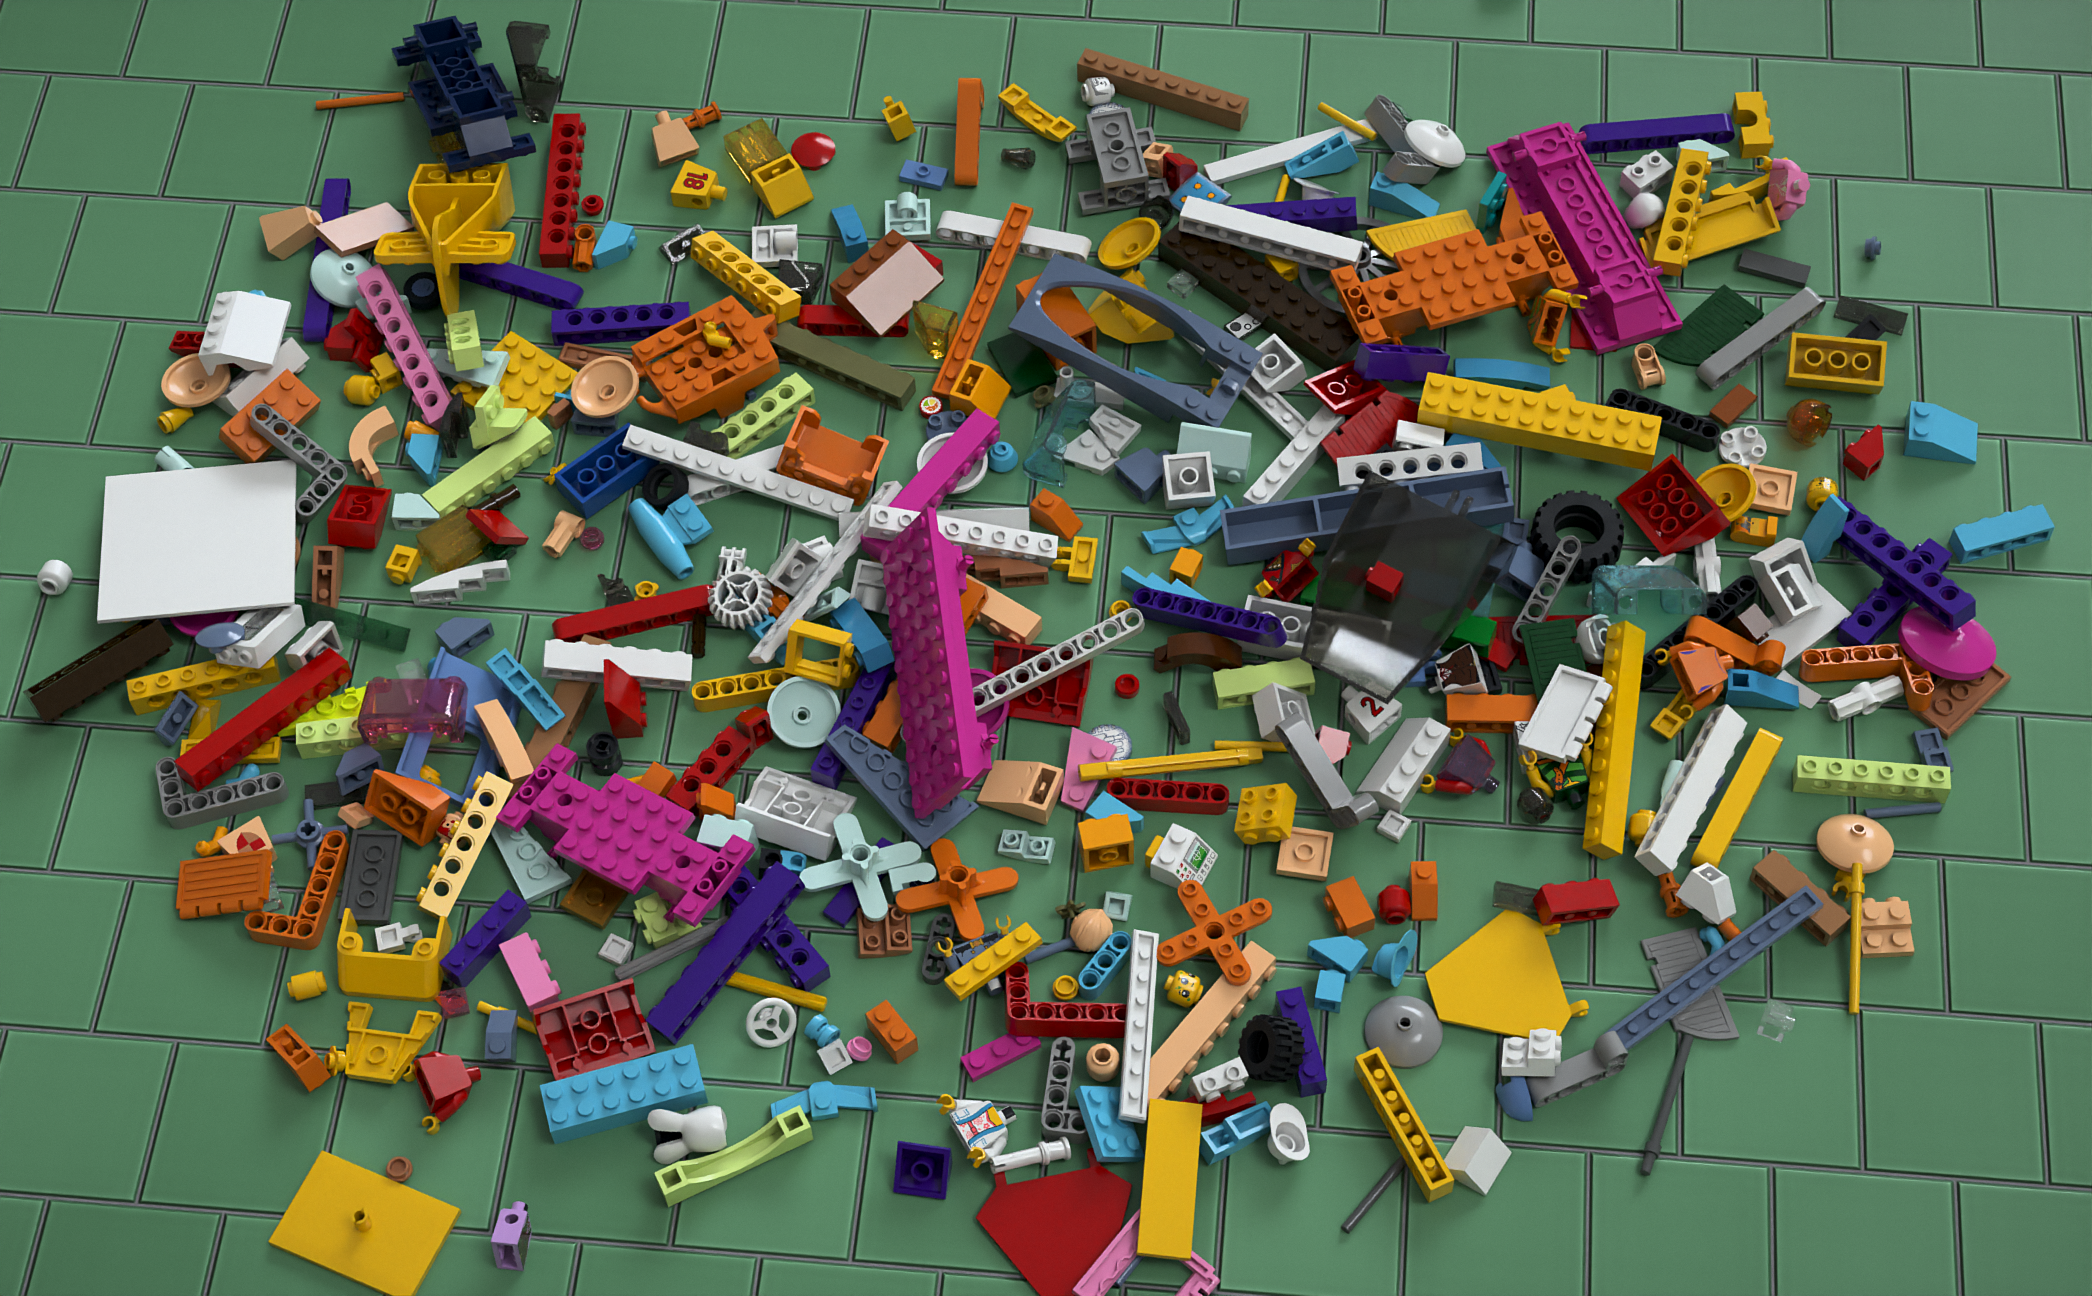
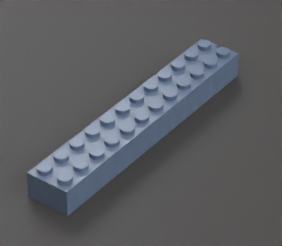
(1272, 527)

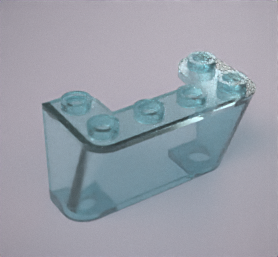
(1676, 589)

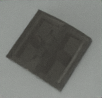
(454, 425)

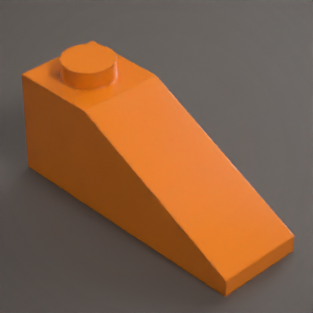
(1510, 226)
(298, 1057)

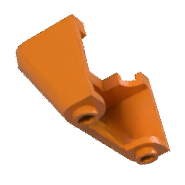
(829, 458)

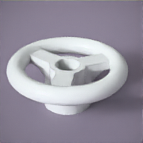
(766, 1014)

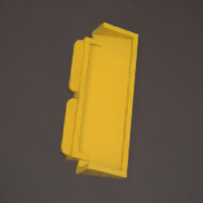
(1720, 226)

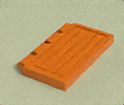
(223, 884)

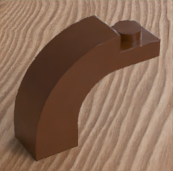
(1199, 649)

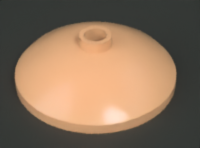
(603, 378)
(189, 384)
(1855, 839)

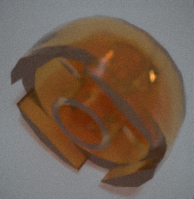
(1808, 420)

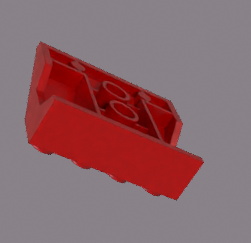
(1055, 701)
(593, 1030)

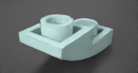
(1027, 848)

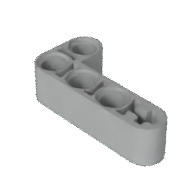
(1580, 1071)
(1061, 1089)

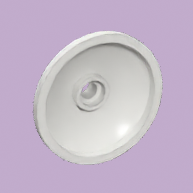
(1435, 142)
(965, 483)

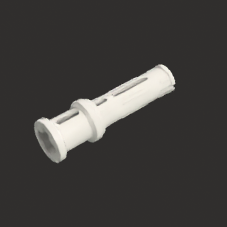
(1042, 1154)

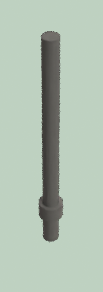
(1653, 1147)

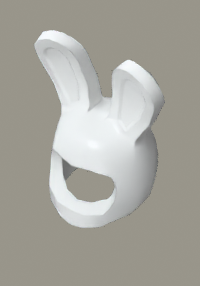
(701, 1132)

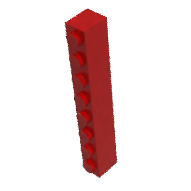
(263, 719)

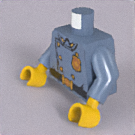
(969, 950)

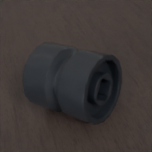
(604, 753)

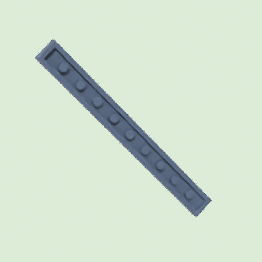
(1717, 967)

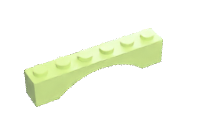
(696, 1175)

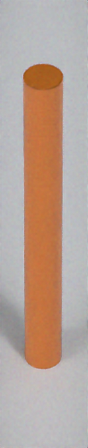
(362, 100)

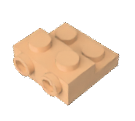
(1886, 928)

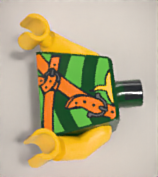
(1559, 779)

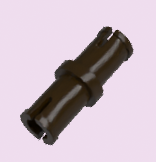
(499, 500)

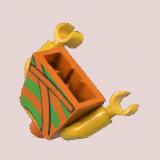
(1547, 320)

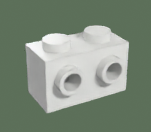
(1646, 175)

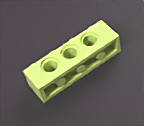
(463, 341)

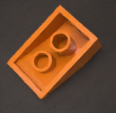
(407, 805)

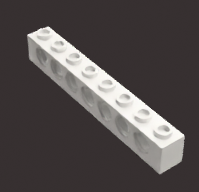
(972, 536)

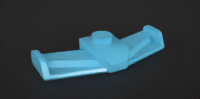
(1189, 528)
(825, 1099)

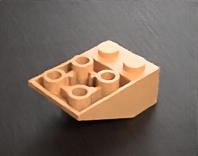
(1023, 789)

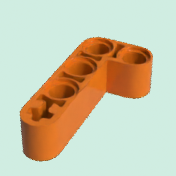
(1746, 655)

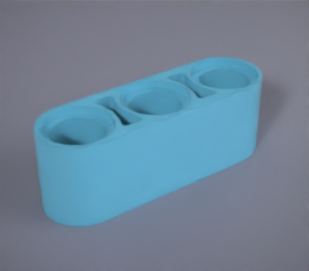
(1103, 976)

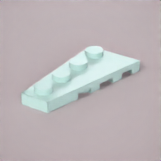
(491, 374)
(528, 863)

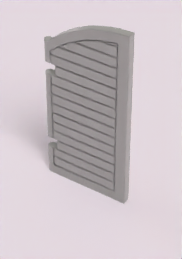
(1675, 956)

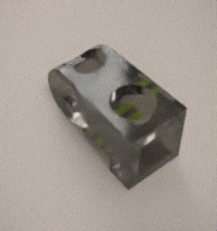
(714, 442)

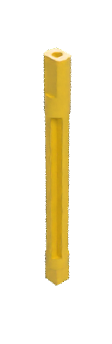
(1169, 764)

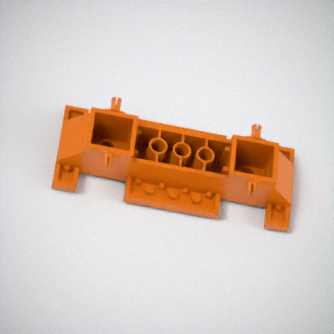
(1454, 282)

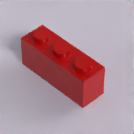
(1575, 901)

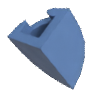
(1515, 1098)

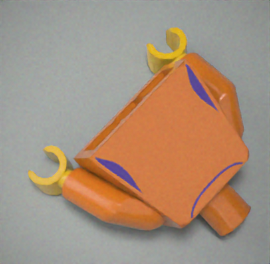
(1698, 672)

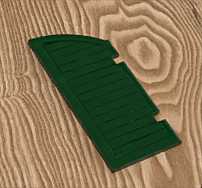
(1708, 328)
(1548, 646)

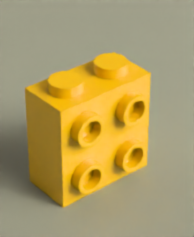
(1265, 813)

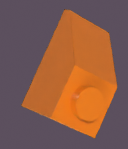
(1055, 515)
(1423, 890)

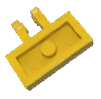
(1082, 559)

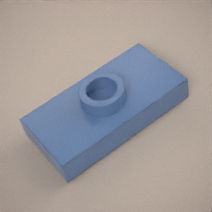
(923, 175)

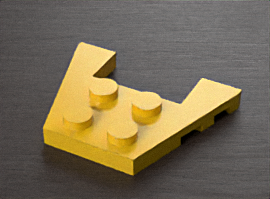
(383, 1054)

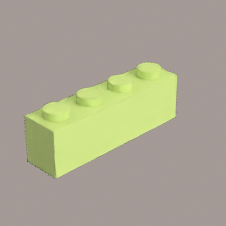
(1238, 685)

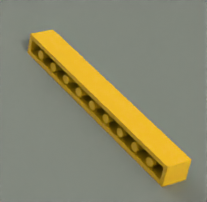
(1614, 742)

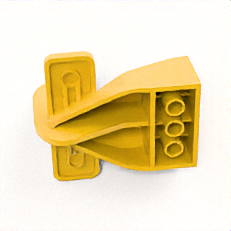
(455, 224)

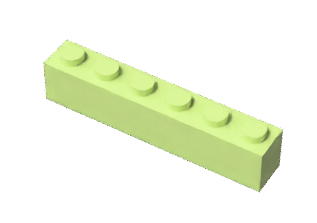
(490, 468)

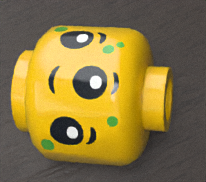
(1183, 988)

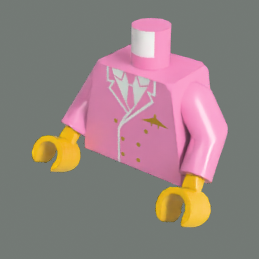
(1786, 186)

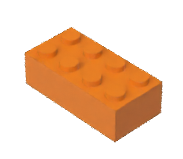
(284, 395)

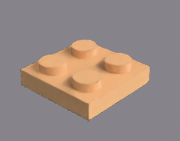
(1774, 489)
(1305, 854)

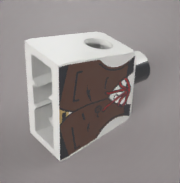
(1459, 673)

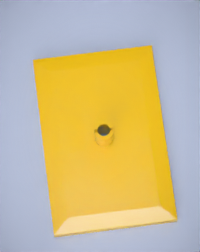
(365, 1226)

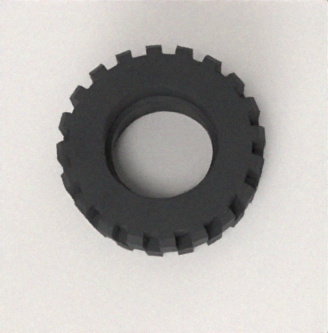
(1583, 512)

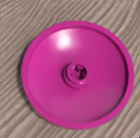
(1953, 655)

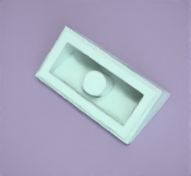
(827, 603)

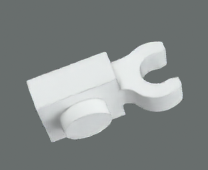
(393, 937)

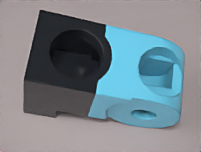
(792, 860)

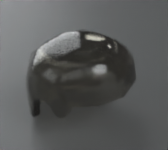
(1158, 209)

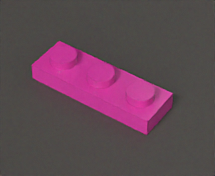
(998, 1054)

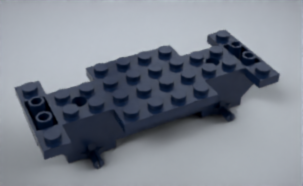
(461, 94)

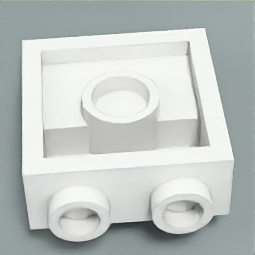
(1532, 1056)
(1217, 1080)

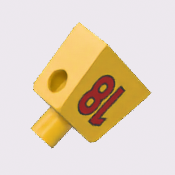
(696, 187)

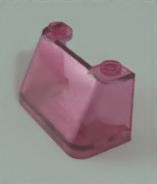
(413, 706)

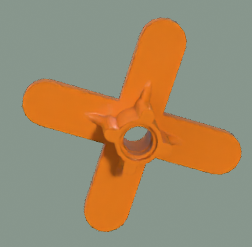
(957, 888)
(1211, 924)

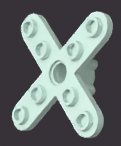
(861, 873)

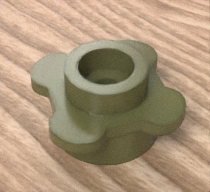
(1044, 396)

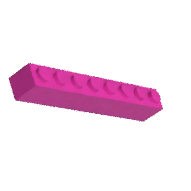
(943, 471)

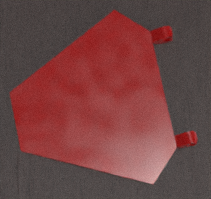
(1056, 1223)

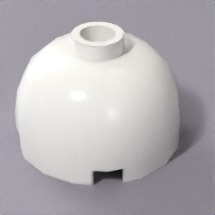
(1592, 638)

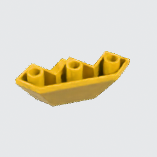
(1124, 321)

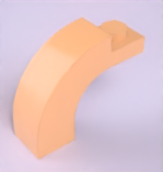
(365, 439)

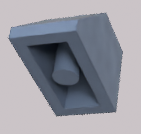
(463, 635)
(357, 768)
(501, 1036)

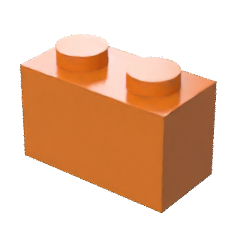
(1349, 907)
(891, 1031)

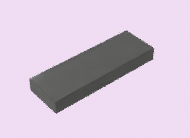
(1774, 268)

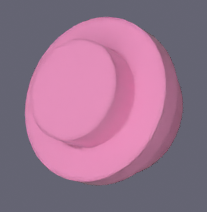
(859, 1049)

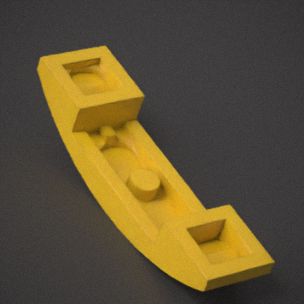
(1035, 117)
(1755, 188)
(1670, 720)

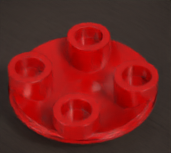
(813, 150)

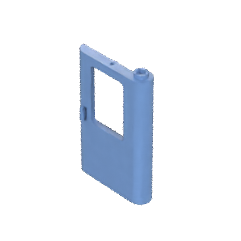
(481, 689)

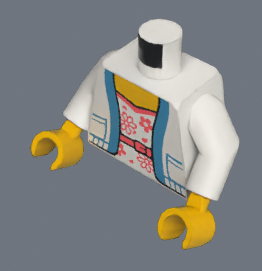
(978, 1126)

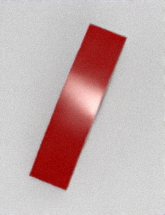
(1219, 1109)

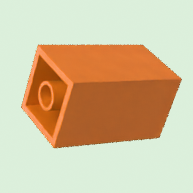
(1066, 312)

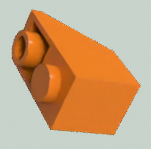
(715, 801)

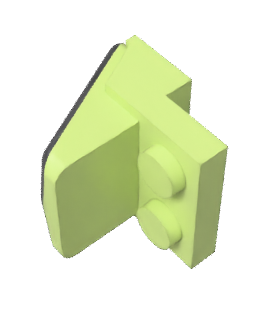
(493, 421)

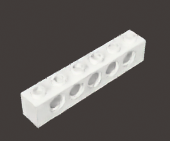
(1420, 458)

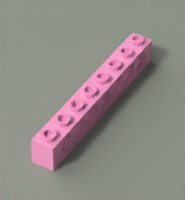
(377, 280)

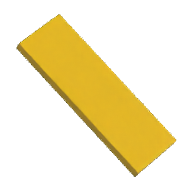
(1169, 1180)

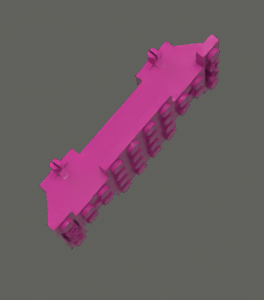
(626, 836)

